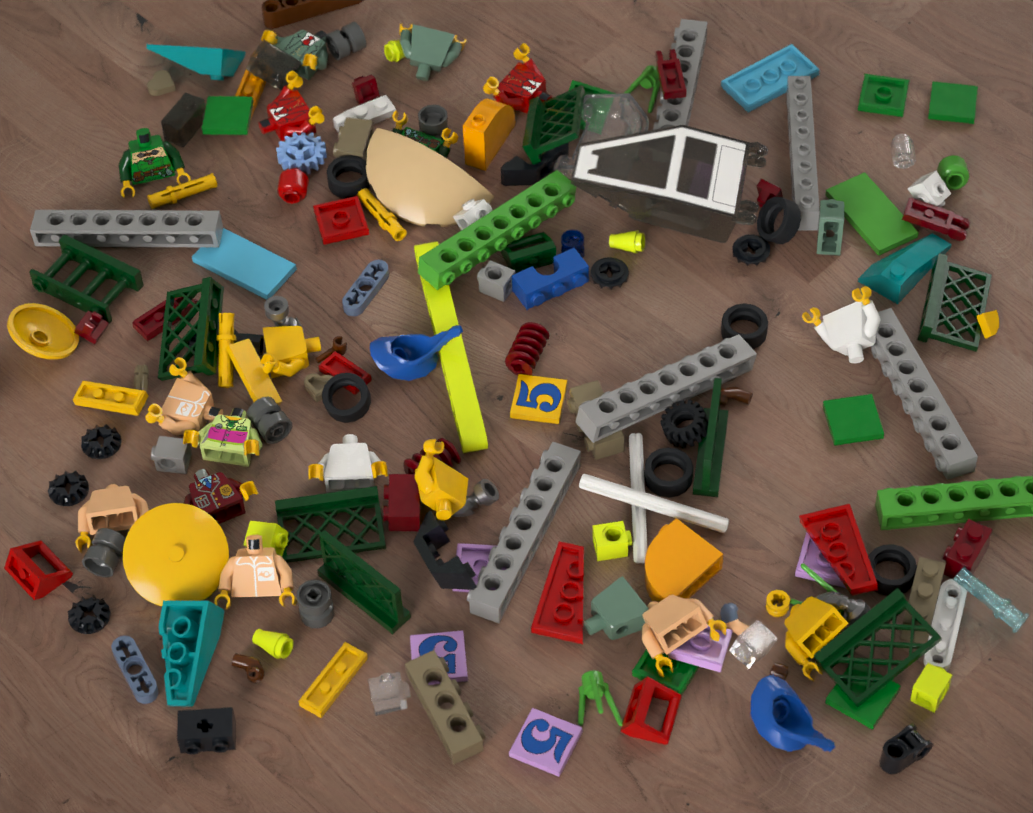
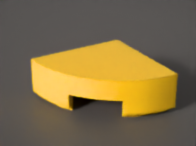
(989, 323)

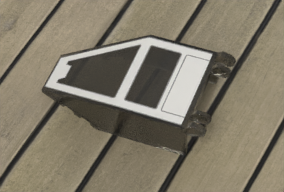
(673, 178)

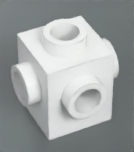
(930, 189)
(472, 212)

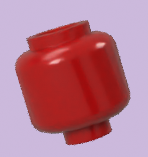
(293, 185)

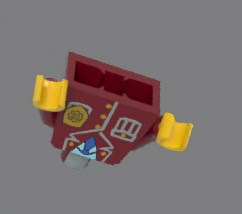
(219, 495)

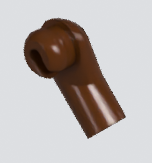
(736, 394)
(252, 666)

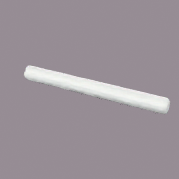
(638, 483)
(653, 503)

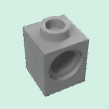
(495, 280)
(171, 455)

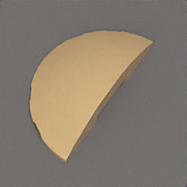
(418, 181)

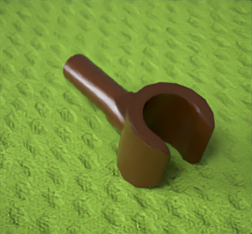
(341, 349)
(779, 670)

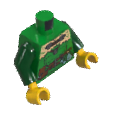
(440, 146)
(149, 160)

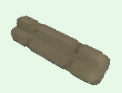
(140, 378)

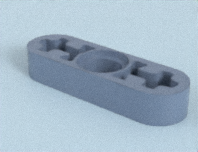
(365, 297)
(134, 679)

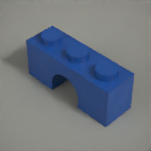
(535, 288)

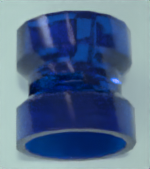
(573, 239)

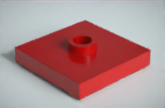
(341, 220)

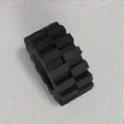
(687, 434)

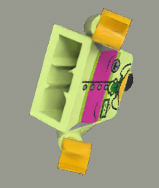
(227, 439)

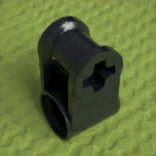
(907, 746)

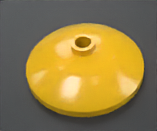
(42, 331)

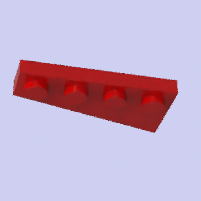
(841, 544)
(561, 601)

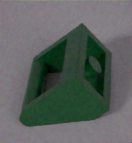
(535, 256)

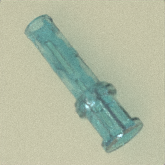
(1001, 607)

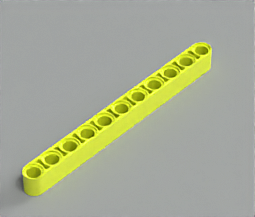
(454, 364)

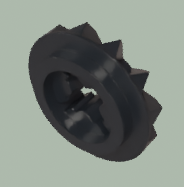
(756, 244)
(617, 267)
(111, 443)
(78, 491)
(89, 624)

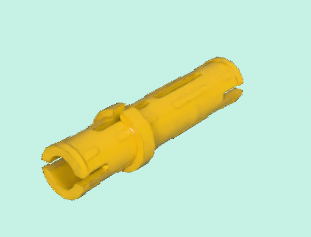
(181, 191)
(386, 219)
(225, 338)

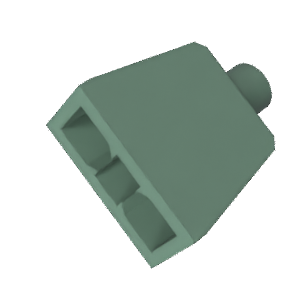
(830, 218)
(616, 611)

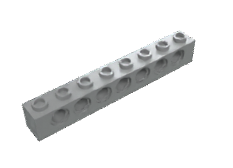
(689, 49)
(802, 150)
(129, 228)
(660, 389)
(922, 399)
(543, 495)

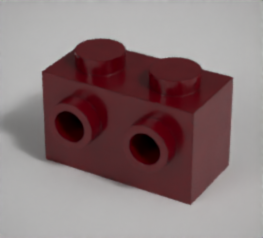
(404, 503)
(968, 549)

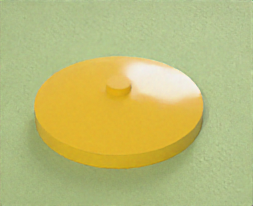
(175, 554)

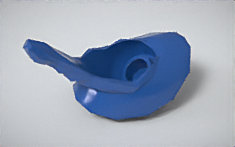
(411, 354)
(783, 717)

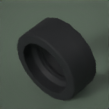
(347, 164)
(789, 225)
(745, 312)
(354, 413)
(663, 487)
(896, 554)

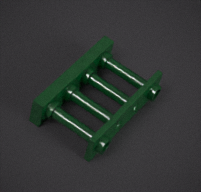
(89, 259)

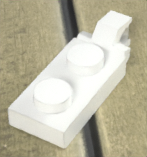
(375, 110)

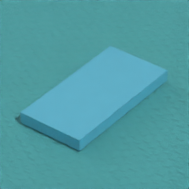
(768, 77)
(246, 264)

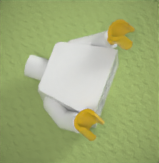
(849, 328)
(348, 466)

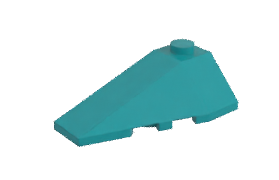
(203, 60)
(903, 270)
(189, 641)

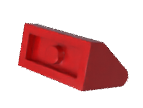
(29, 575)
(638, 706)

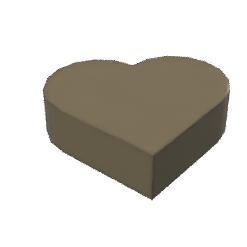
(161, 83)
(314, 385)

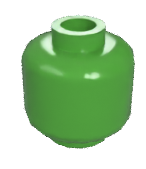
(953, 172)

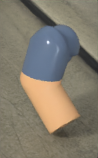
(730, 618)

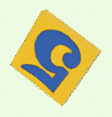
(538, 399)

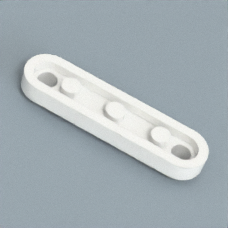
(946, 623)

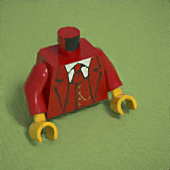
(520, 84)
(290, 112)

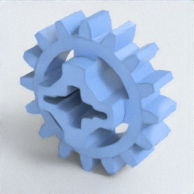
(301, 152)

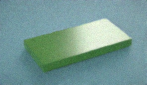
(872, 214)

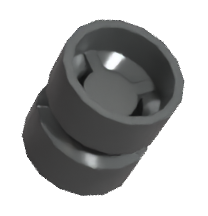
(345, 40)
(433, 120)
(269, 420)
(105, 553)
(315, 603)

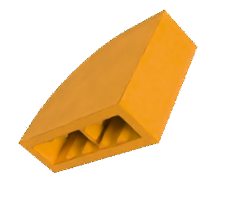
(486, 132)
(679, 562)

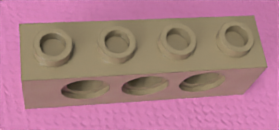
(457, 744)

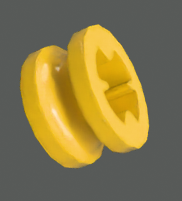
(781, 596)

